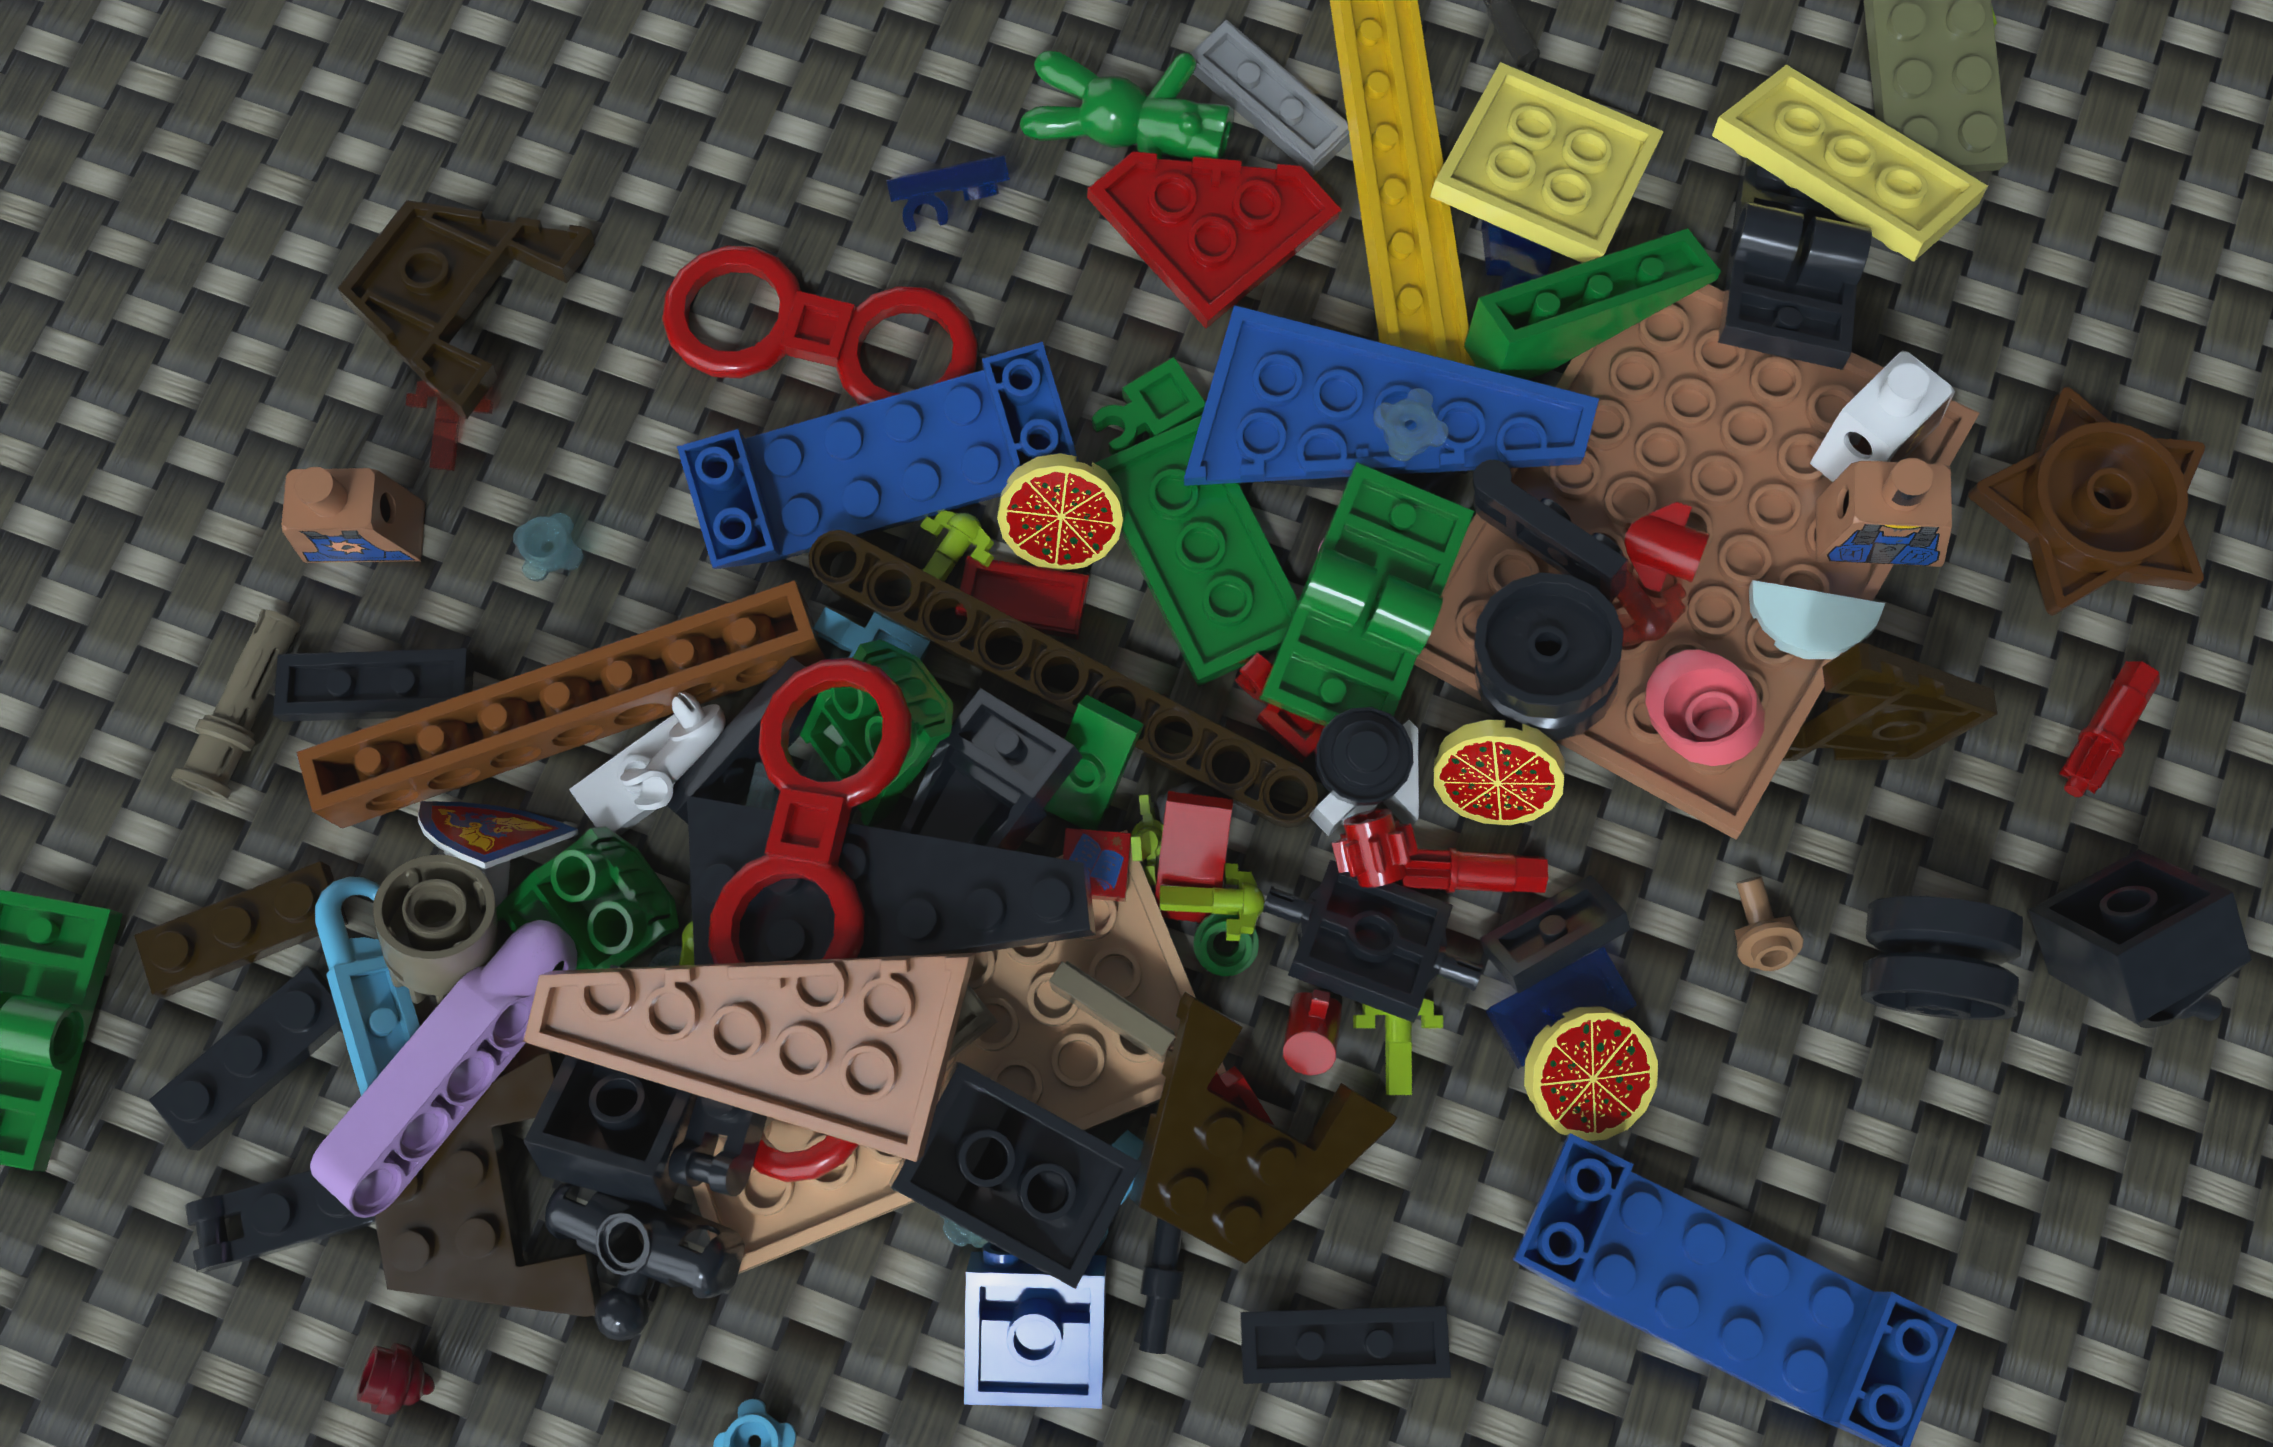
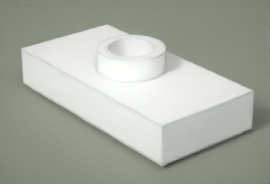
(604, 794)

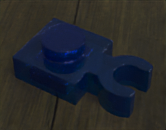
(1513, 256)

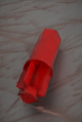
(2109, 729)
(1476, 871)

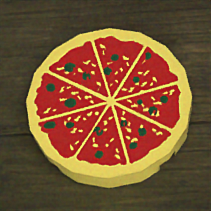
(1060, 512)
(1499, 773)
(1591, 1073)

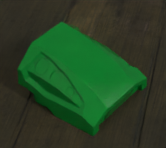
(848, 724)
(598, 895)

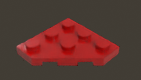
(1212, 223)

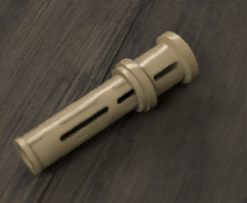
(227, 731)

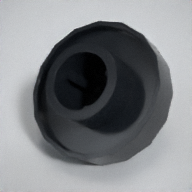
(1364, 756)

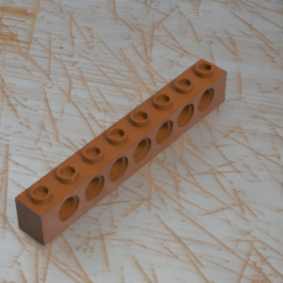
(558, 706)

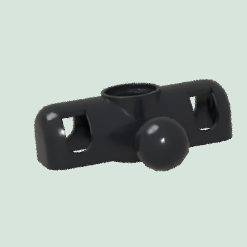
(610, 1231)

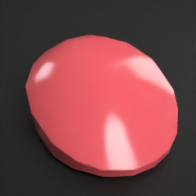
(1704, 707)

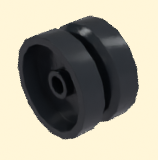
(1548, 654)
(1942, 958)

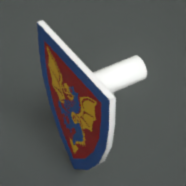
(489, 836)

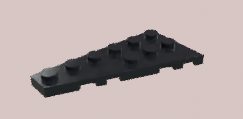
(914, 889)

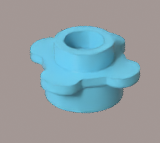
(756, 1421)

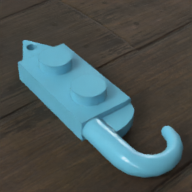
(370, 1009)

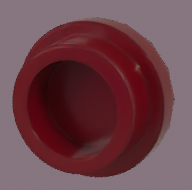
(393, 1379)

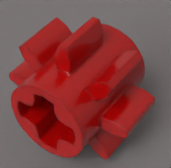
(1375, 848)

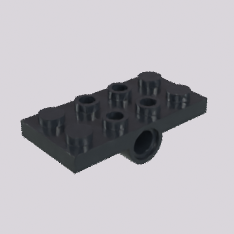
(1791, 273)

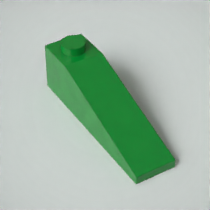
(1577, 308)

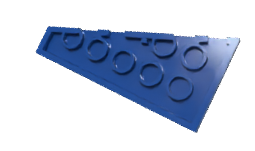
(1305, 400)

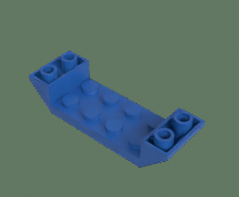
(875, 461)
(1734, 1297)

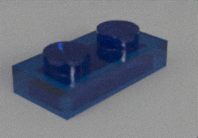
(1584, 983)

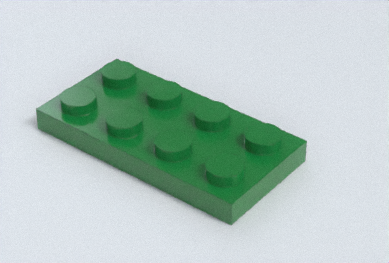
(1201, 556)

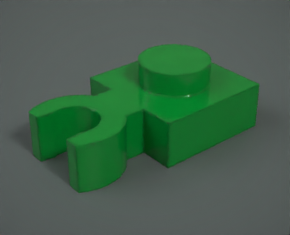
(1154, 405)

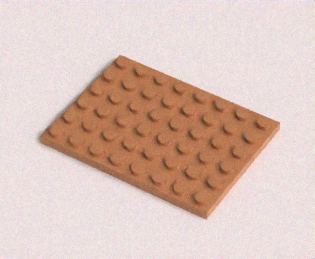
(1737, 446)

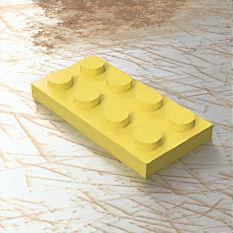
(1849, 162)

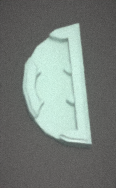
(1812, 621)

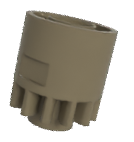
(435, 924)

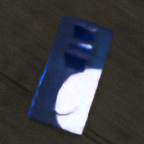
(974, 178)

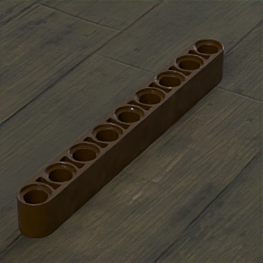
(1039, 656)

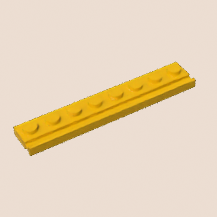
(1395, 167)

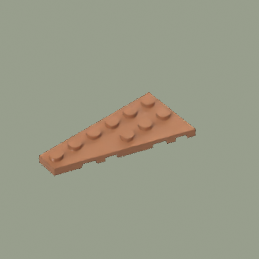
(802, 1041)

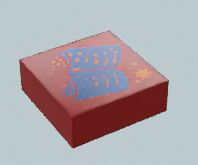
(1105, 856)

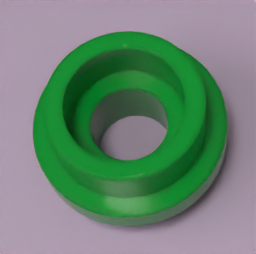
(1220, 962)

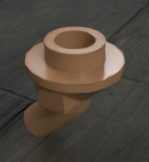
(1764, 934)

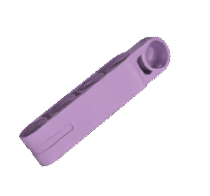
(438, 1073)

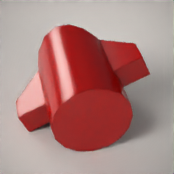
(1665, 545)
(1312, 1032)

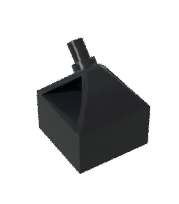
(2144, 940)

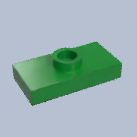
(1106, 743)

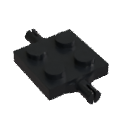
(1372, 942)

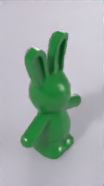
(1122, 114)

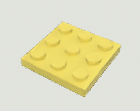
(1546, 164)

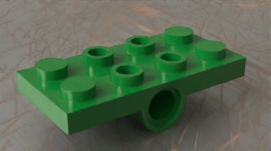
(1367, 599)
(48, 992)

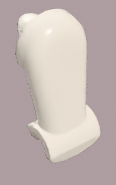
(687, 742)

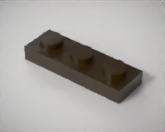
(233, 931)

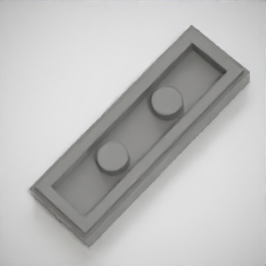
(1270, 98)

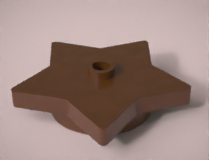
(2098, 504)

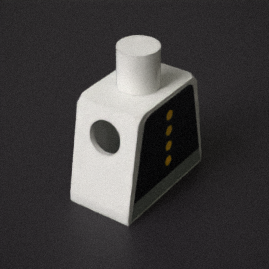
(1891, 412)

